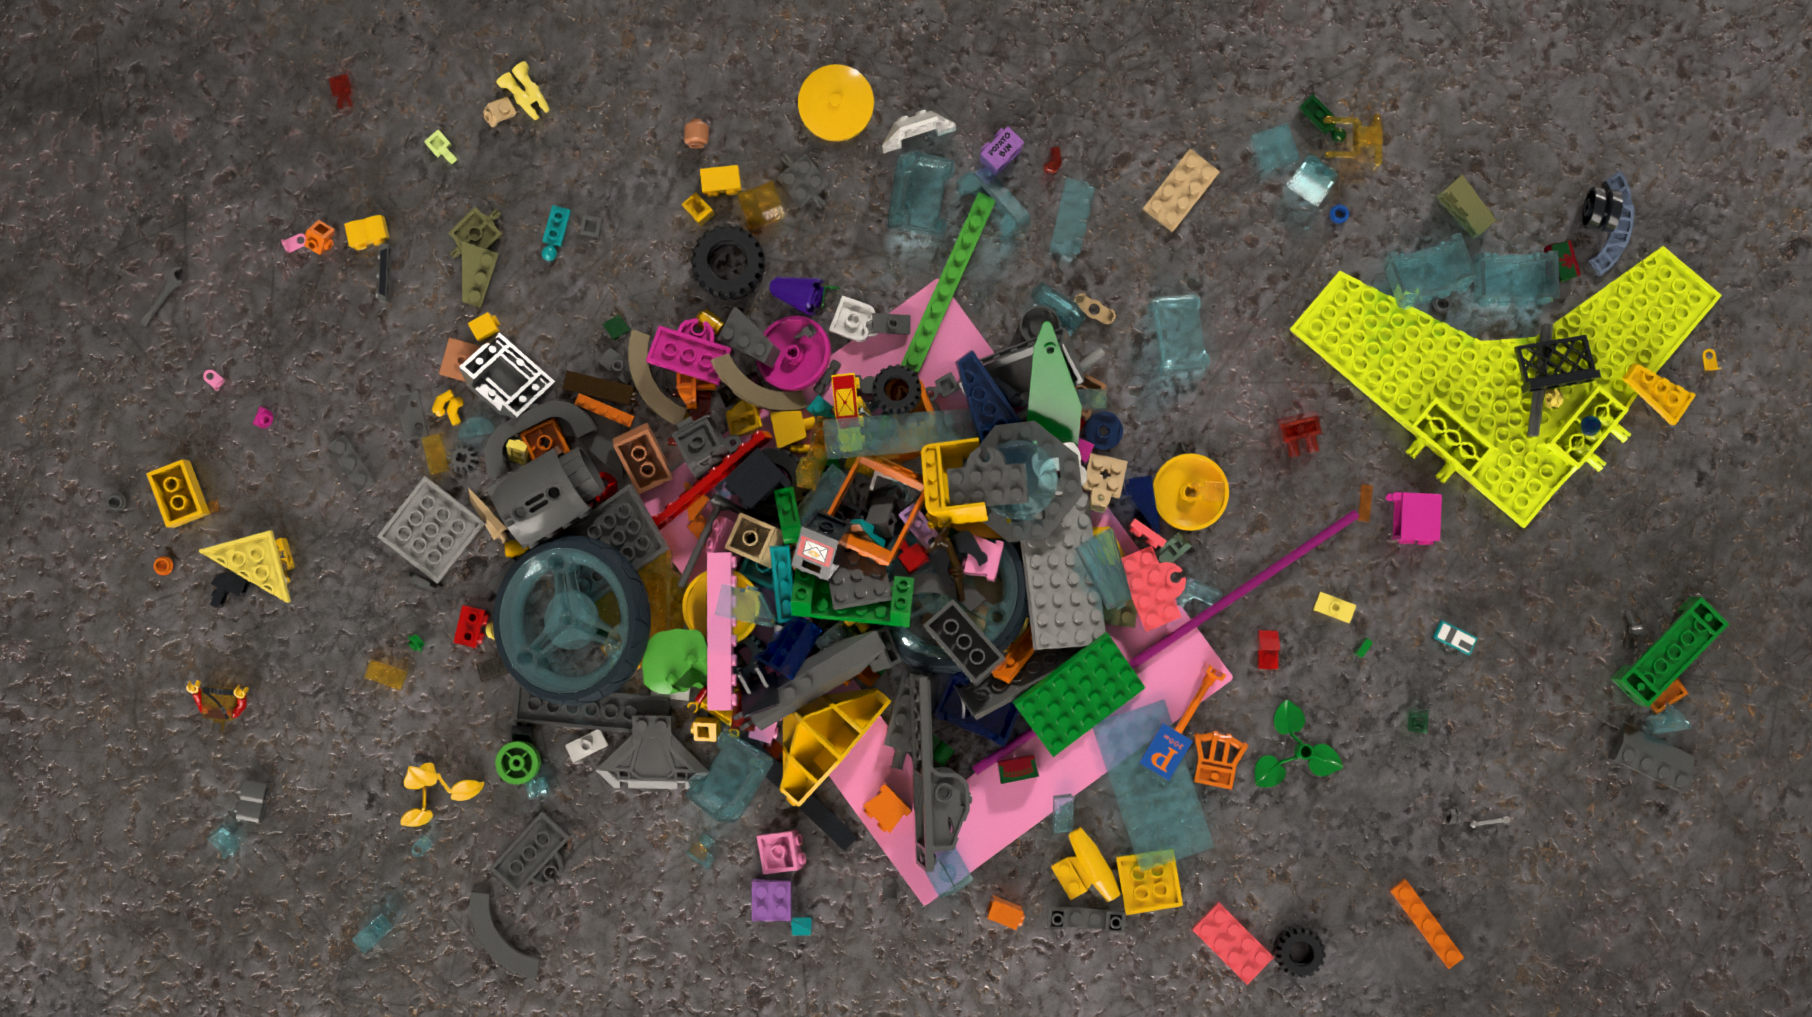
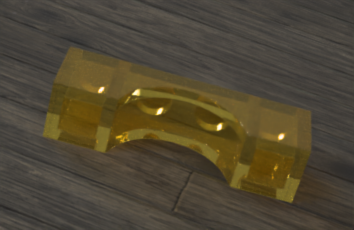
(811, 467)

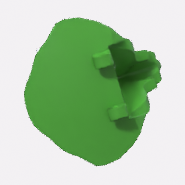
(675, 661)

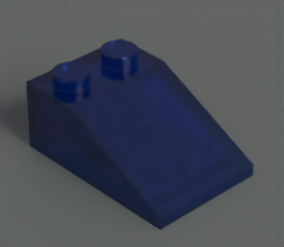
(1142, 499)

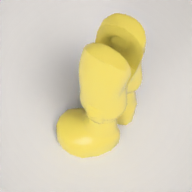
(531, 93)

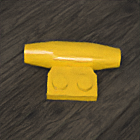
(1085, 868)

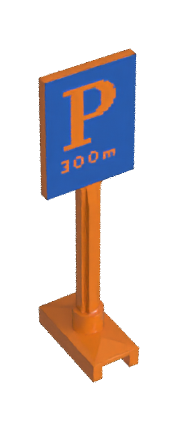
(1170, 744)

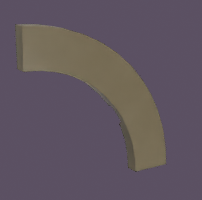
(645, 382)
(753, 393)

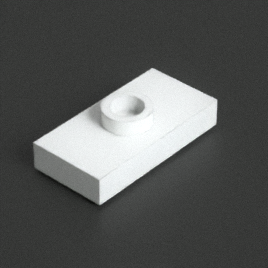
(586, 745)

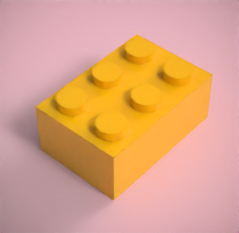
(178, 493)

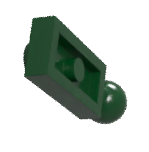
(1316, 112)

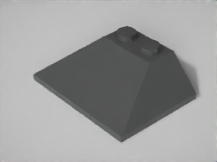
(505, 377)

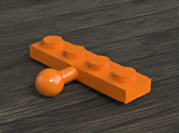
(1016, 657)

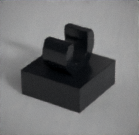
(522, 733)

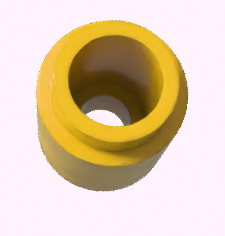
(713, 320)

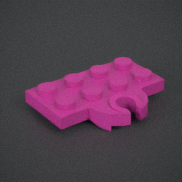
(687, 351)

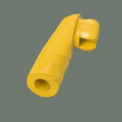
(452, 410)

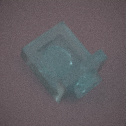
(224, 841)

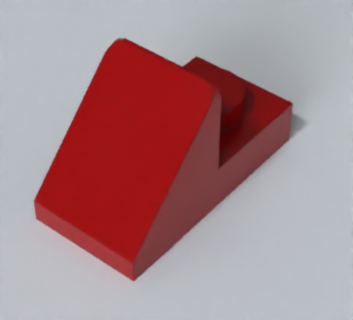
(1268, 649)

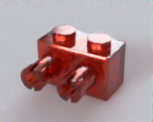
(1299, 426)

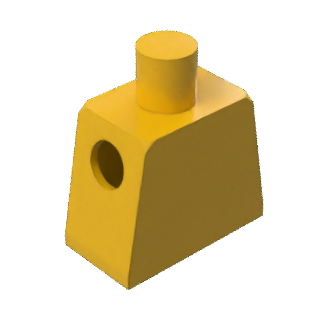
(790, 427)

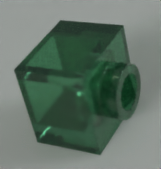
(1415, 725)

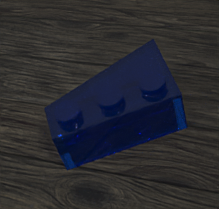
(790, 647)

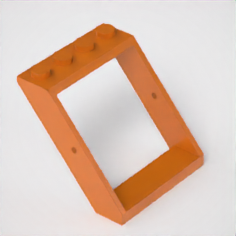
(863, 546)

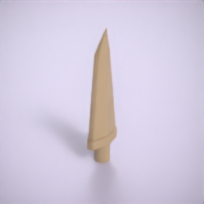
(493, 523)

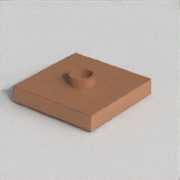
(455, 355)

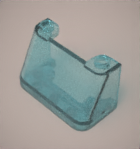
(919, 193)
(1015, 217)
(1179, 334)
(731, 779)

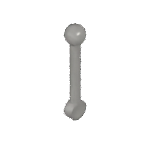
(1505, 819)

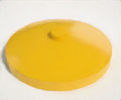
(836, 102)
(1173, 489)
(695, 606)

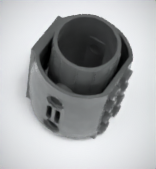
(546, 494)

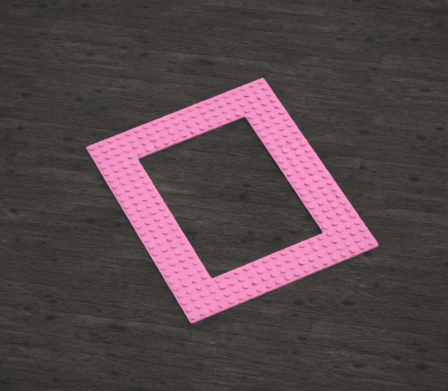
(997, 810)

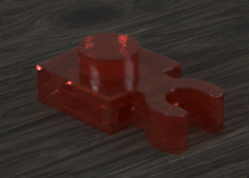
(341, 88)

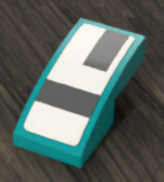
(865, 531)
(1455, 637)

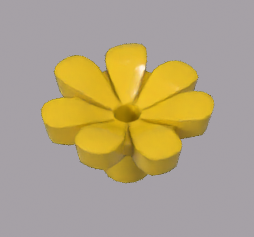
(935, 522)

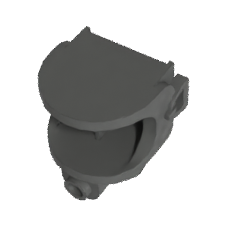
(703, 444)

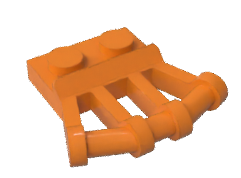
(1217, 772)

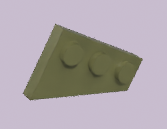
(476, 272)

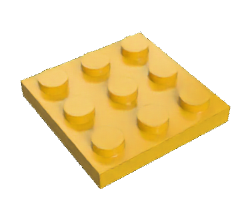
(1149, 889)

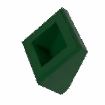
(616, 327)

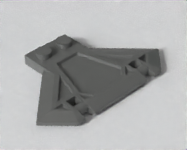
(652, 757)

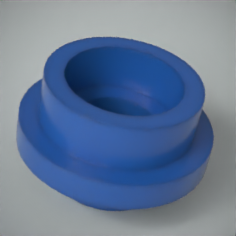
(1343, 209)

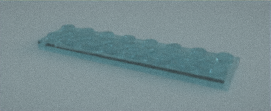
(895, 432)

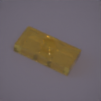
(435, 454)

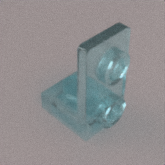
(1200, 591)

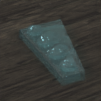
(823, 495)

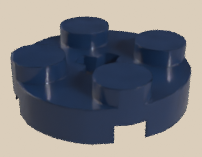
(1112, 424)

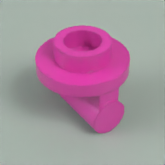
(263, 418)

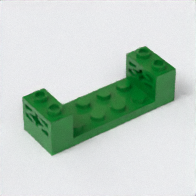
(813, 600)
(1671, 652)

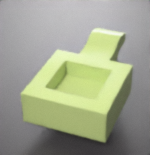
(439, 145)

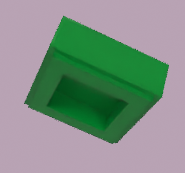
(1362, 647)

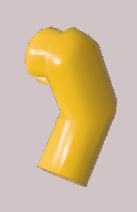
(439, 402)

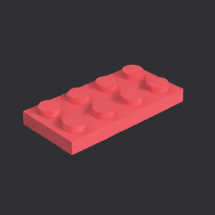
(1232, 943)

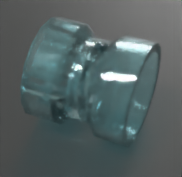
(537, 787)

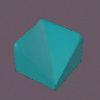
(801, 926)

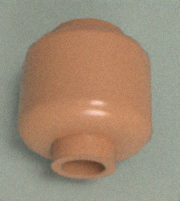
(696, 133)

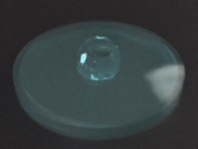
(1041, 478)

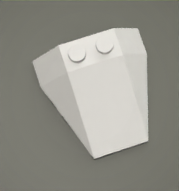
(915, 125)

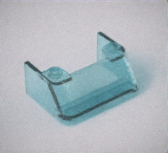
(746, 605)

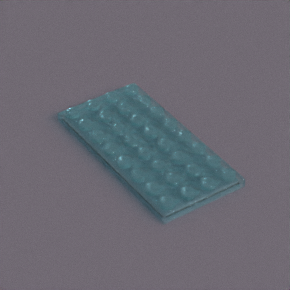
(1158, 813)

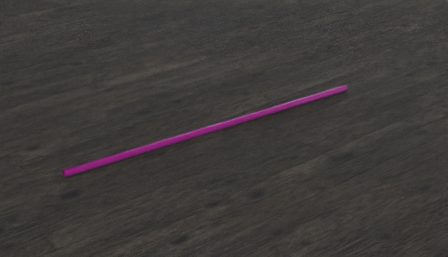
(1194, 622)

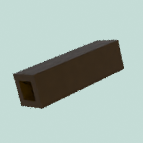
(599, 388)

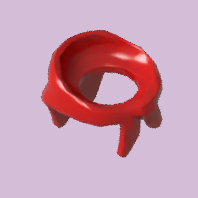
(611, 489)

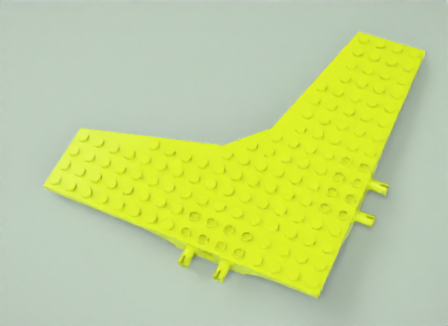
(1467, 392)

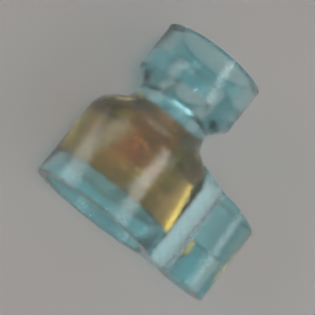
(699, 851)

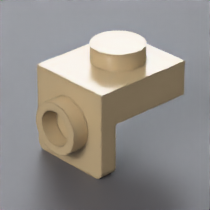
(498, 111)

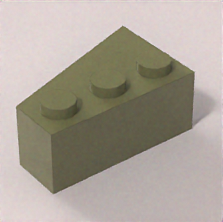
(1466, 206)

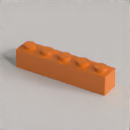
(604, 410)

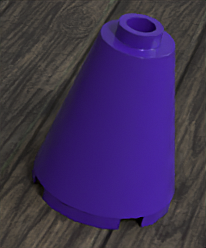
(798, 292)

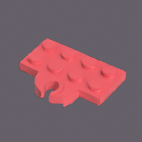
(1152, 588)

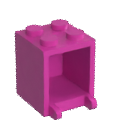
(1416, 517)

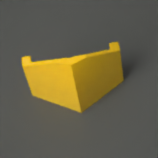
(743, 419)

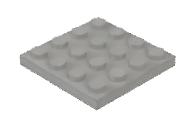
(431, 529)

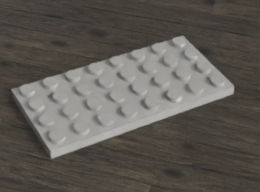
(1060, 593)

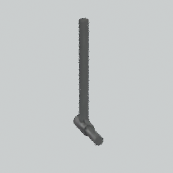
(720, 504)

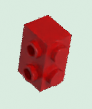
(471, 626)

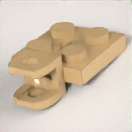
(1101, 488)

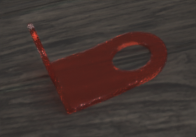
(774, 749)

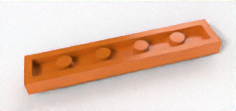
(1426, 923)

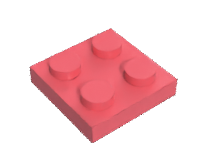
(1139, 529)

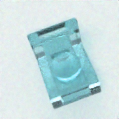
(1670, 721)

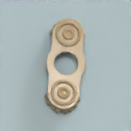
(1104, 316)

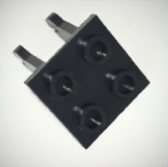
(760, 693)

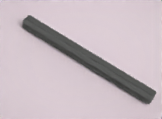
(1538, 396)

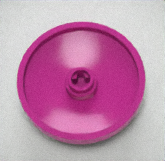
(800, 360)

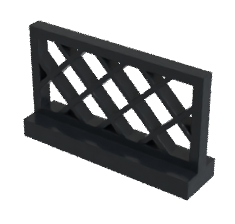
(1556, 380)

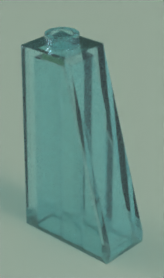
(1105, 567)

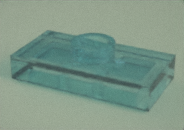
(1062, 813)

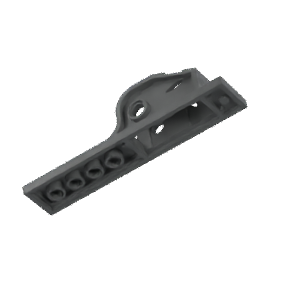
(939, 792)

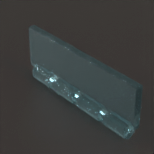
(1068, 220)

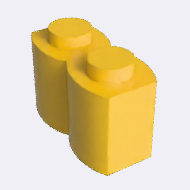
(367, 231)

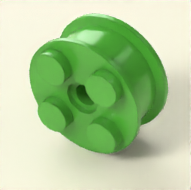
(529, 762)

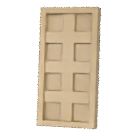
(1181, 190)

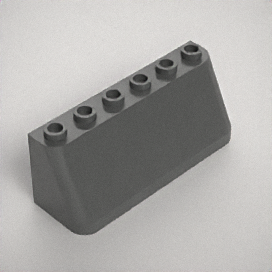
(1015, 364)

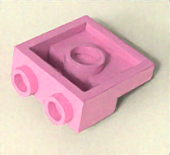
(781, 851)

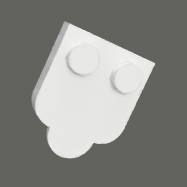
(853, 320)

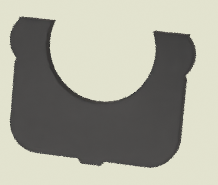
(963, 543)

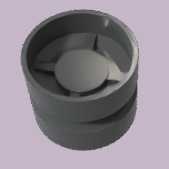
(1033, 319)

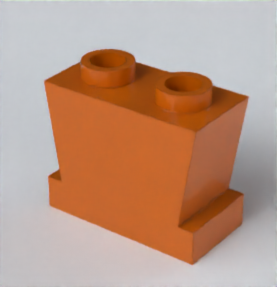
(886, 808)
(1005, 912)

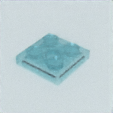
(1275, 147)

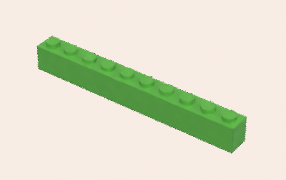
(948, 282)

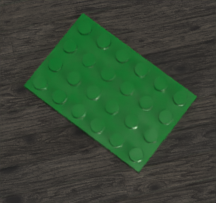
(1079, 694)

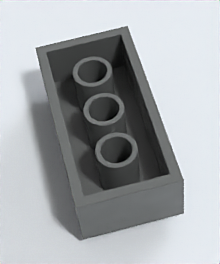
(964, 642)

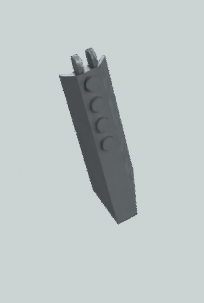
(819, 675)

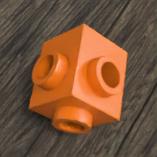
(319, 237)

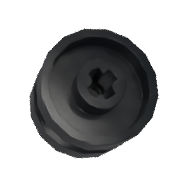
(1602, 209)

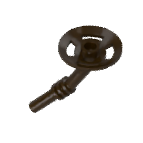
(943, 541)

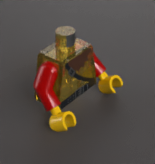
(219, 703)

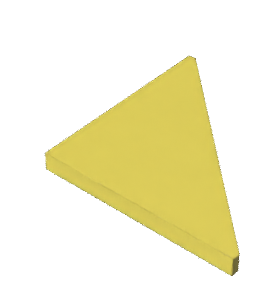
(254, 560)

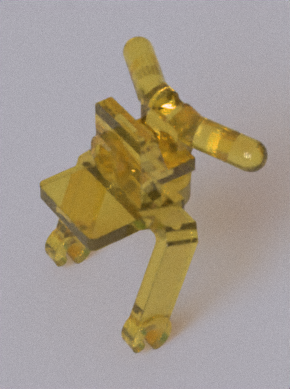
(1362, 137)

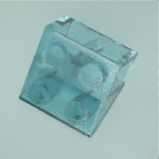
(1313, 180)

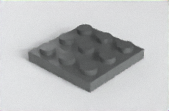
(858, 582)

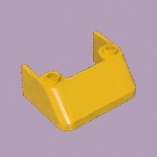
(935, 461)

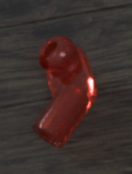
(1055, 162)

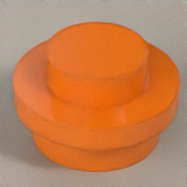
(163, 565)

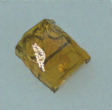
(761, 205)

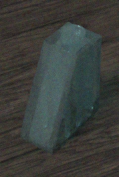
(1066, 309)

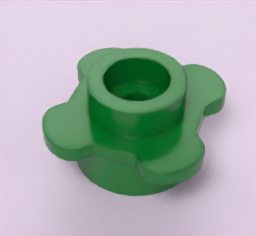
(415, 643)

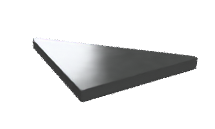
(601, 441)

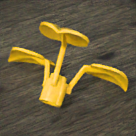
(427, 776)

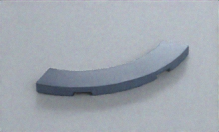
(1619, 238)

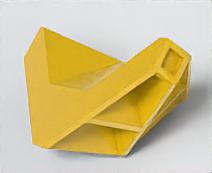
(823, 735)

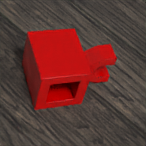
(913, 557)

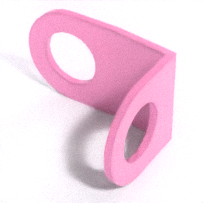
(292, 244)
(216, 382)

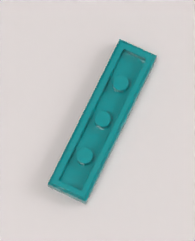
(782, 581)

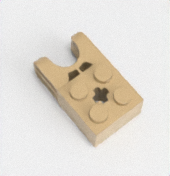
(765, 536)

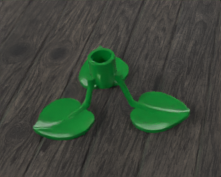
(1321, 757)

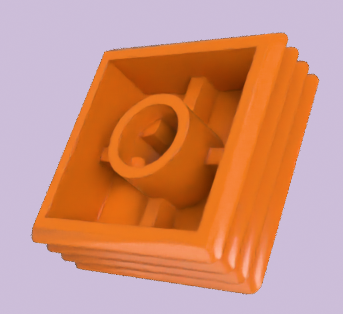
(550, 431)

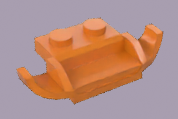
(688, 388)

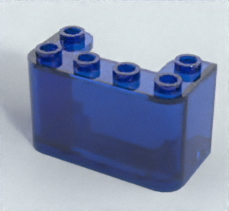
(992, 726)

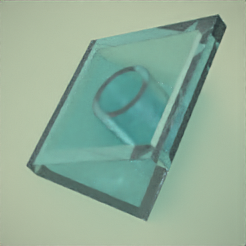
(949, 873)

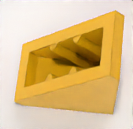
(698, 209)

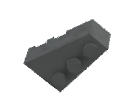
(748, 339)

